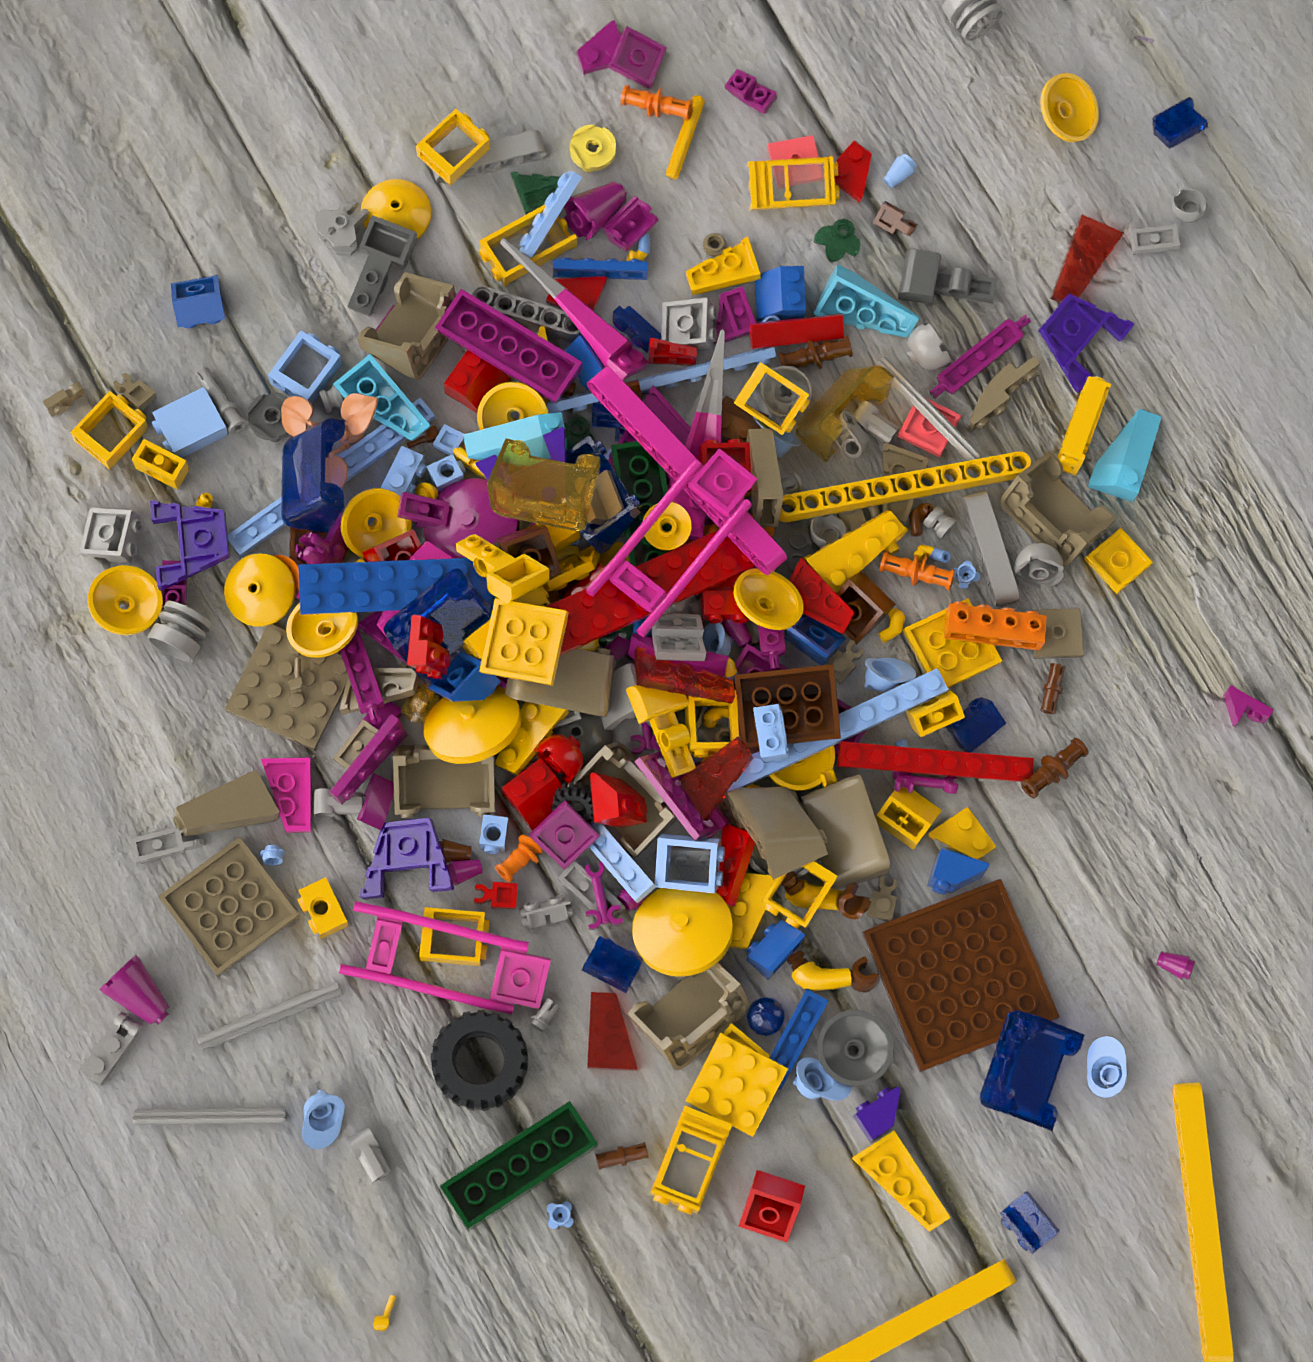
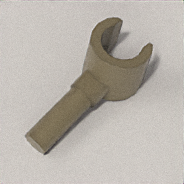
(296, 684)

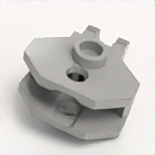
(339, 229)

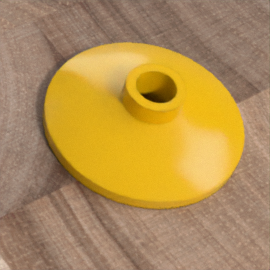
(677, 536)

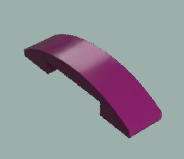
(713, 662)

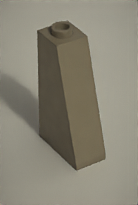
(767, 491)
(228, 807)

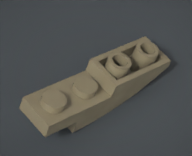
(998, 392)

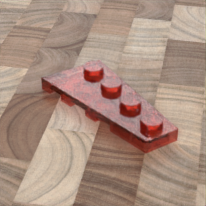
(1085, 255)
(681, 678)

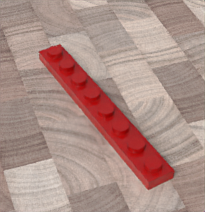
(934, 762)

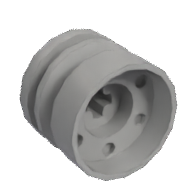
(973, 16)
(771, 393)
(178, 634)

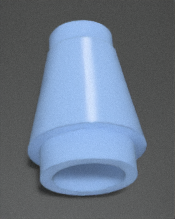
(900, 170)

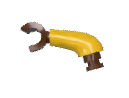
(803, 894)
(815, 978)

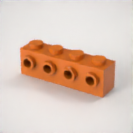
(995, 626)

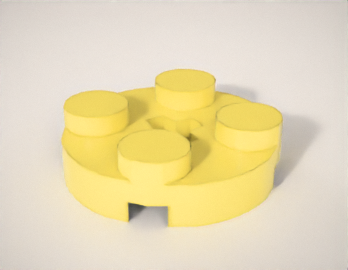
(591, 160)

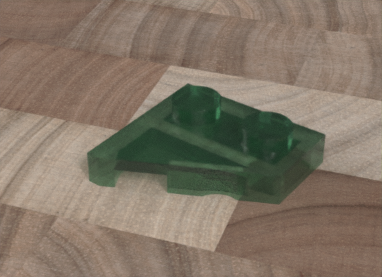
(533, 189)

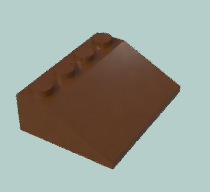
(804, 695)

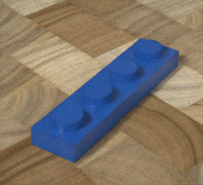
(610, 268)
(798, 1031)

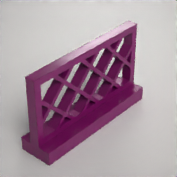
(675, 796)

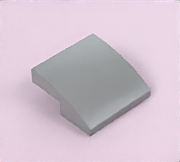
(679, 637)
(619, 702)

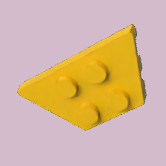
(574, 567)

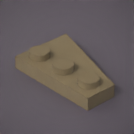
(895, 462)
(392, 683)

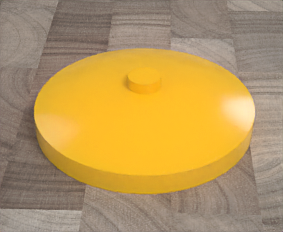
(472, 729)
(682, 931)

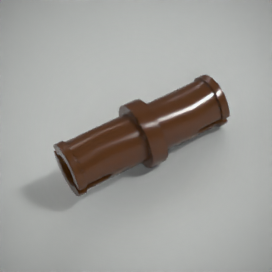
(1052, 688)
(621, 1155)

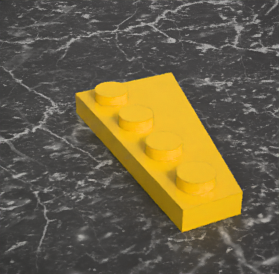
(854, 550)
(535, 726)
(899, 1175)

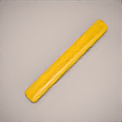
(684, 139)

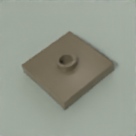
(1062, 634)

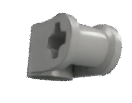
(851, 433)

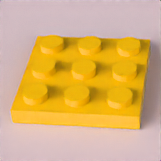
(524, 642)
(953, 658)
(736, 1084)

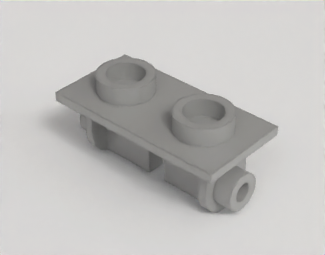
(686, 856)
(536, 911)

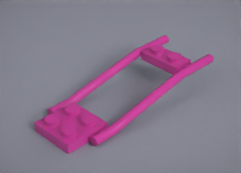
(719, 483)
(517, 978)

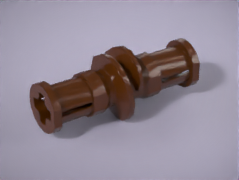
(817, 354)
(1054, 767)

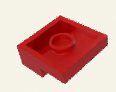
(734, 448)
(720, 605)
(425, 648)

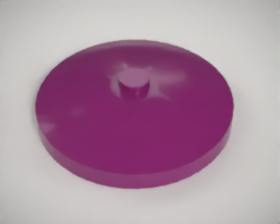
(468, 515)

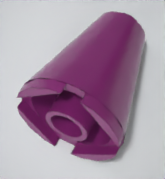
(593, 208)
(137, 992)

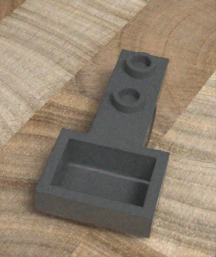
(386, 246)
(924, 279)

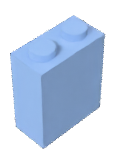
(189, 423)

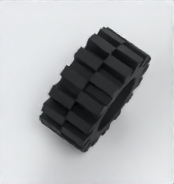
(576, 793)

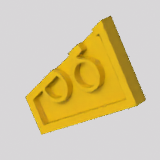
(728, 269)
(749, 909)

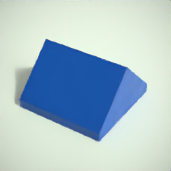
(814, 639)

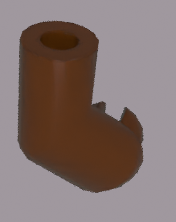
(918, 516)

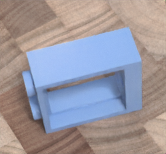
(293, 388)
(772, 744)
(663, 863)

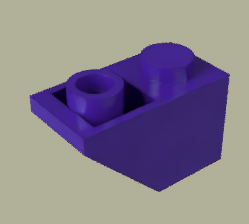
(878, 1116)

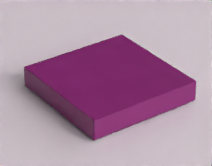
(637, 57)
(564, 834)

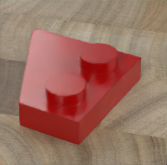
(853, 170)
(585, 288)
(671, 353)

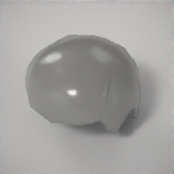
(1189, 205)
(826, 529)

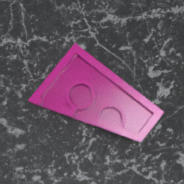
(291, 790)

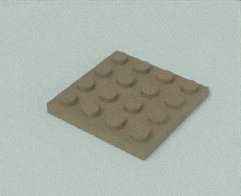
(266, 697)
(228, 906)

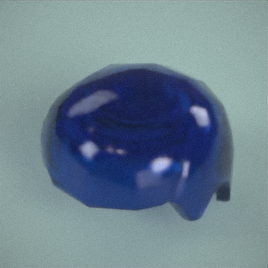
(765, 1016)

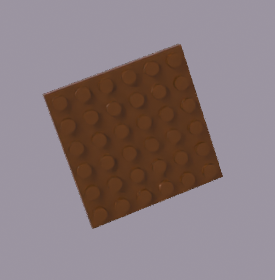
(958, 973)

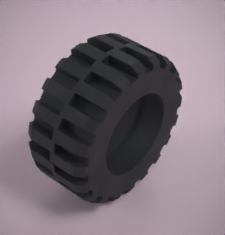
(472, 1026)

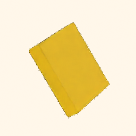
(1118, 560)

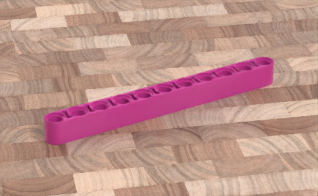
(675, 459)

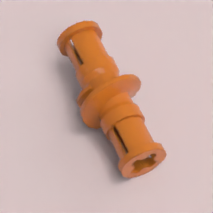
(656, 103)
(916, 570)
(519, 858)

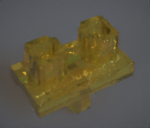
(420, 704)

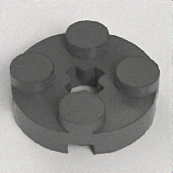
(258, 417)

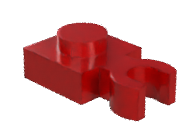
(501, 895)

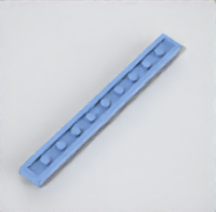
(670, 378)
(357, 458)
(852, 723)

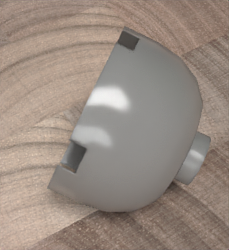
(926, 348)
(1039, 565)

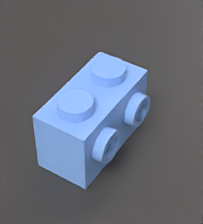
(405, 472)

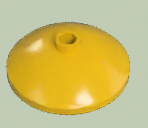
(1069, 107)
(413, 209)
(505, 398)
(374, 503)
(129, 587)
(274, 590)
(768, 599)
(309, 635)
(805, 773)

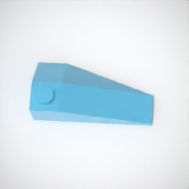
(864, 305)
(393, 406)
(530, 430)
(1126, 459)

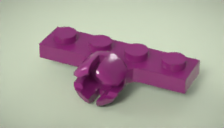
(321, 550)

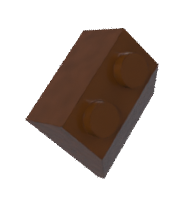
(736, 421)
(535, 543)
(867, 602)

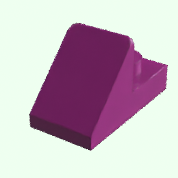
(423, 510)
(1240, 702)

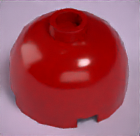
(561, 755)

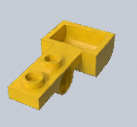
(506, 575)
(672, 737)

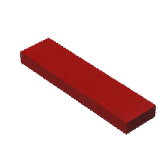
(796, 331)

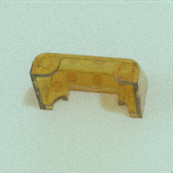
(820, 424)
(542, 488)

